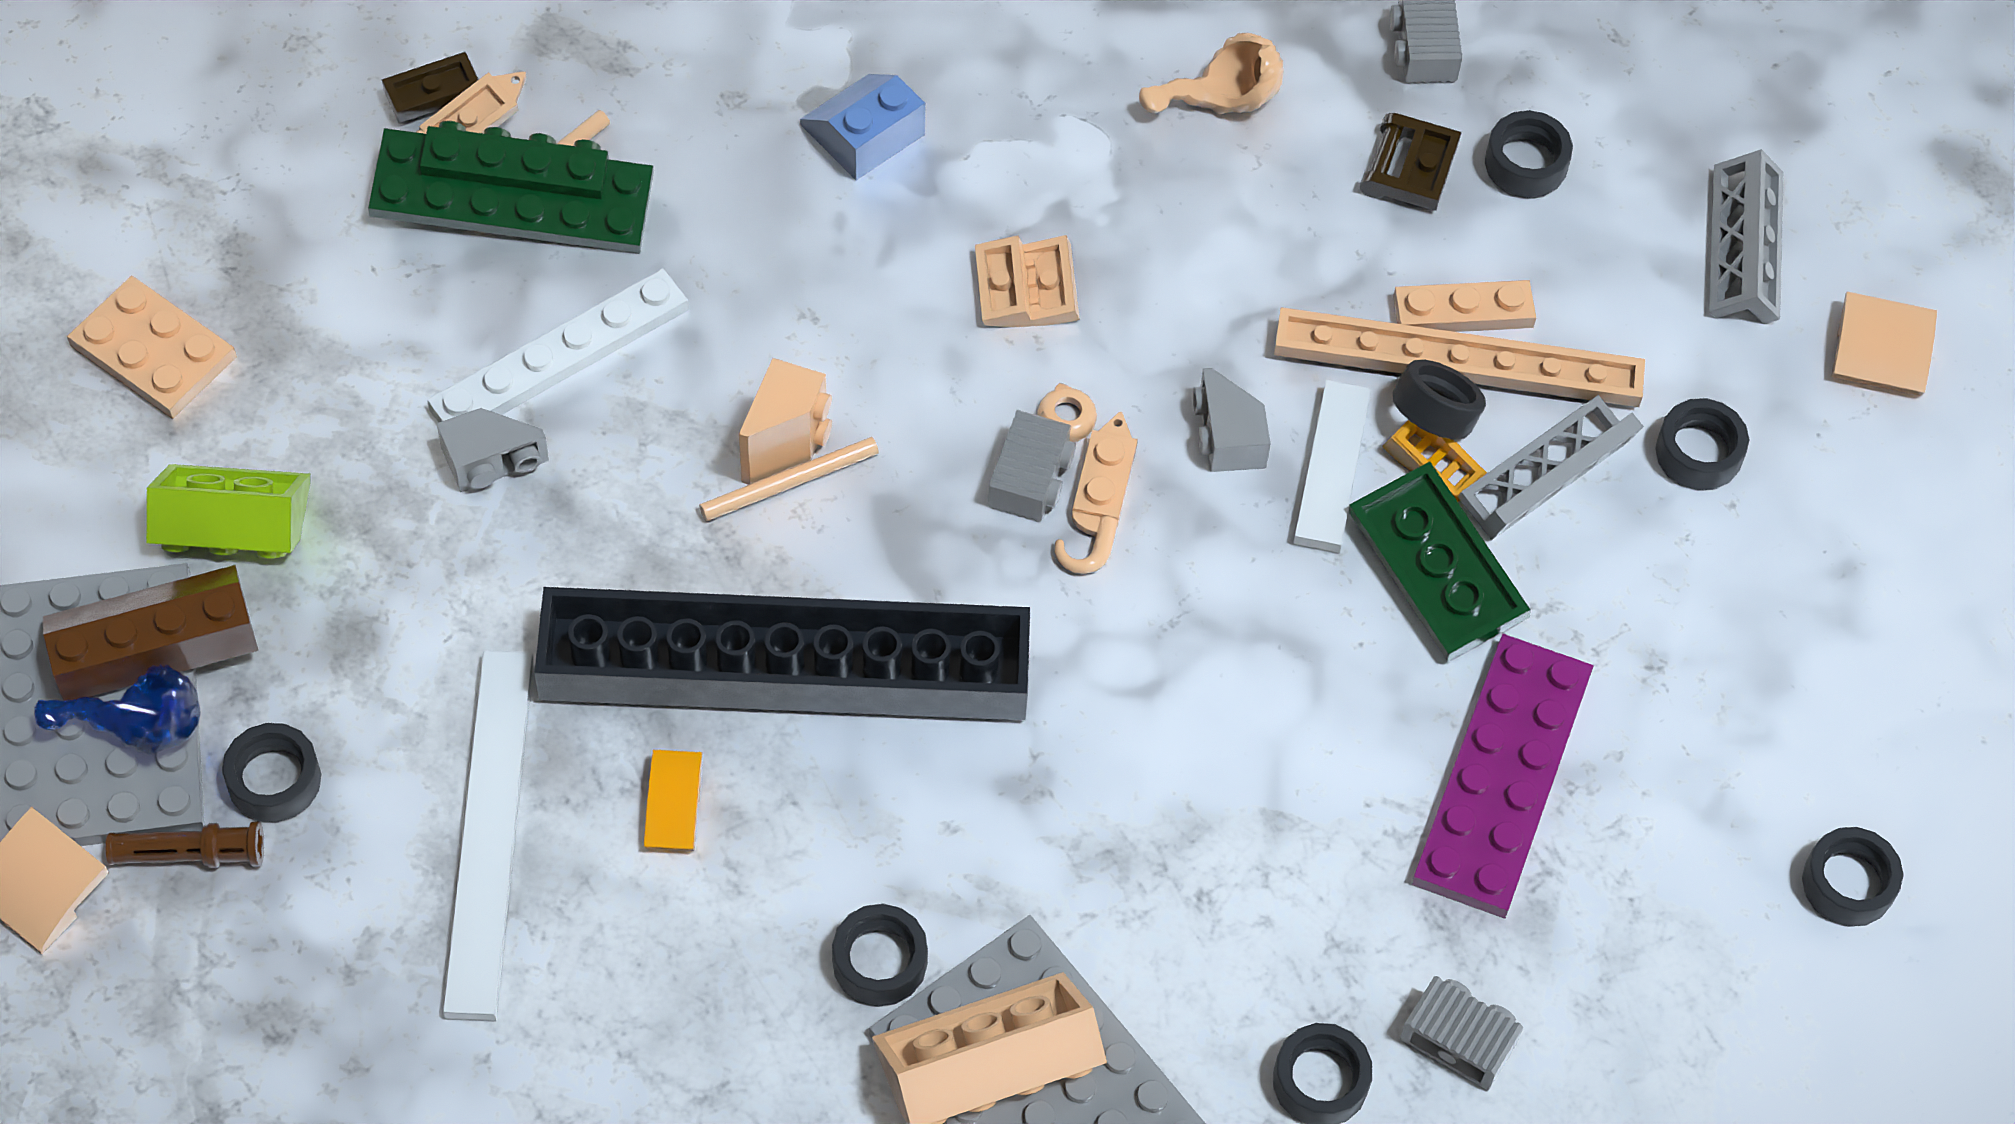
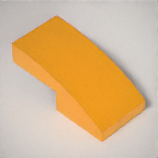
(673, 800)

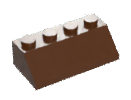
(168, 624)

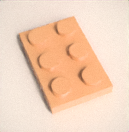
(152, 346)

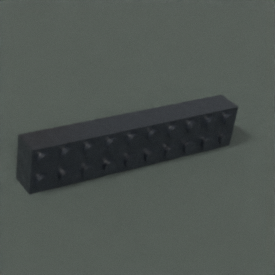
(783, 653)

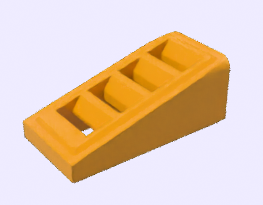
(1411, 456)

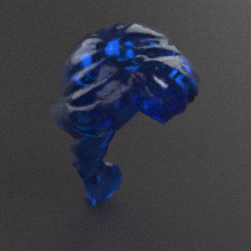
(150, 716)

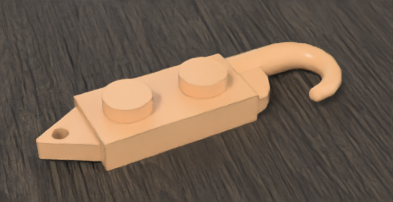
(483, 104)
(1101, 493)

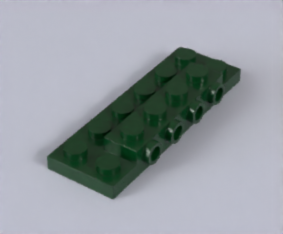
(511, 186)

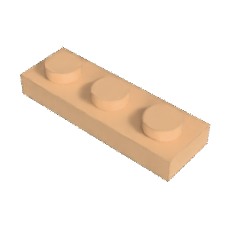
(1466, 306)

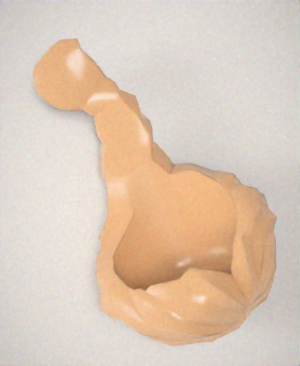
(1235, 80)

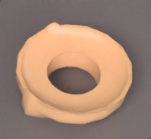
(1063, 393)

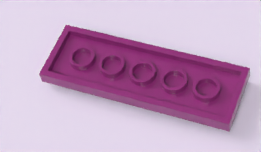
(1502, 776)

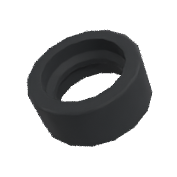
(1534, 127)
(1439, 399)
(1709, 415)
(262, 740)
(1873, 850)
(871, 919)
(1322, 1037)

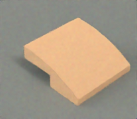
(1026, 282)
(1884, 343)
(43, 879)

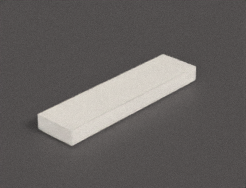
(1332, 466)

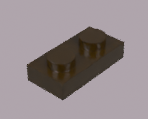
(428, 86)

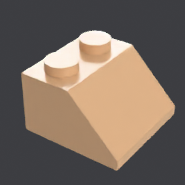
(784, 421)

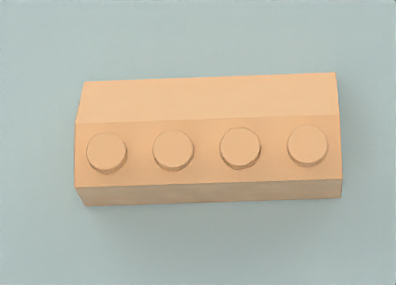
(990, 1050)

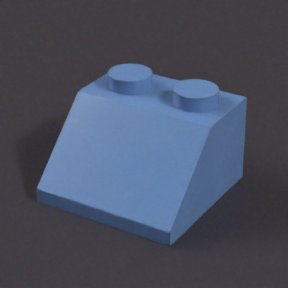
(868, 122)

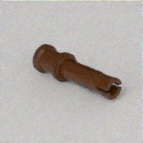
(210, 846)

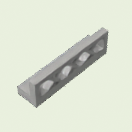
(1757, 229)
(1560, 473)

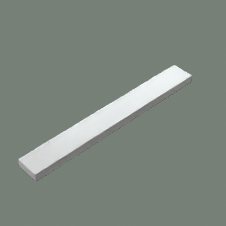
(489, 837)

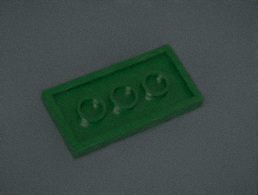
(1439, 561)

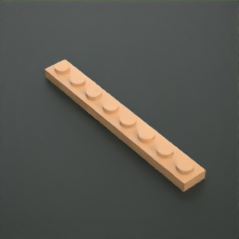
(1478, 357)

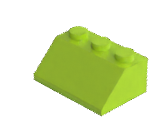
(227, 509)

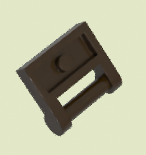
(1425, 164)

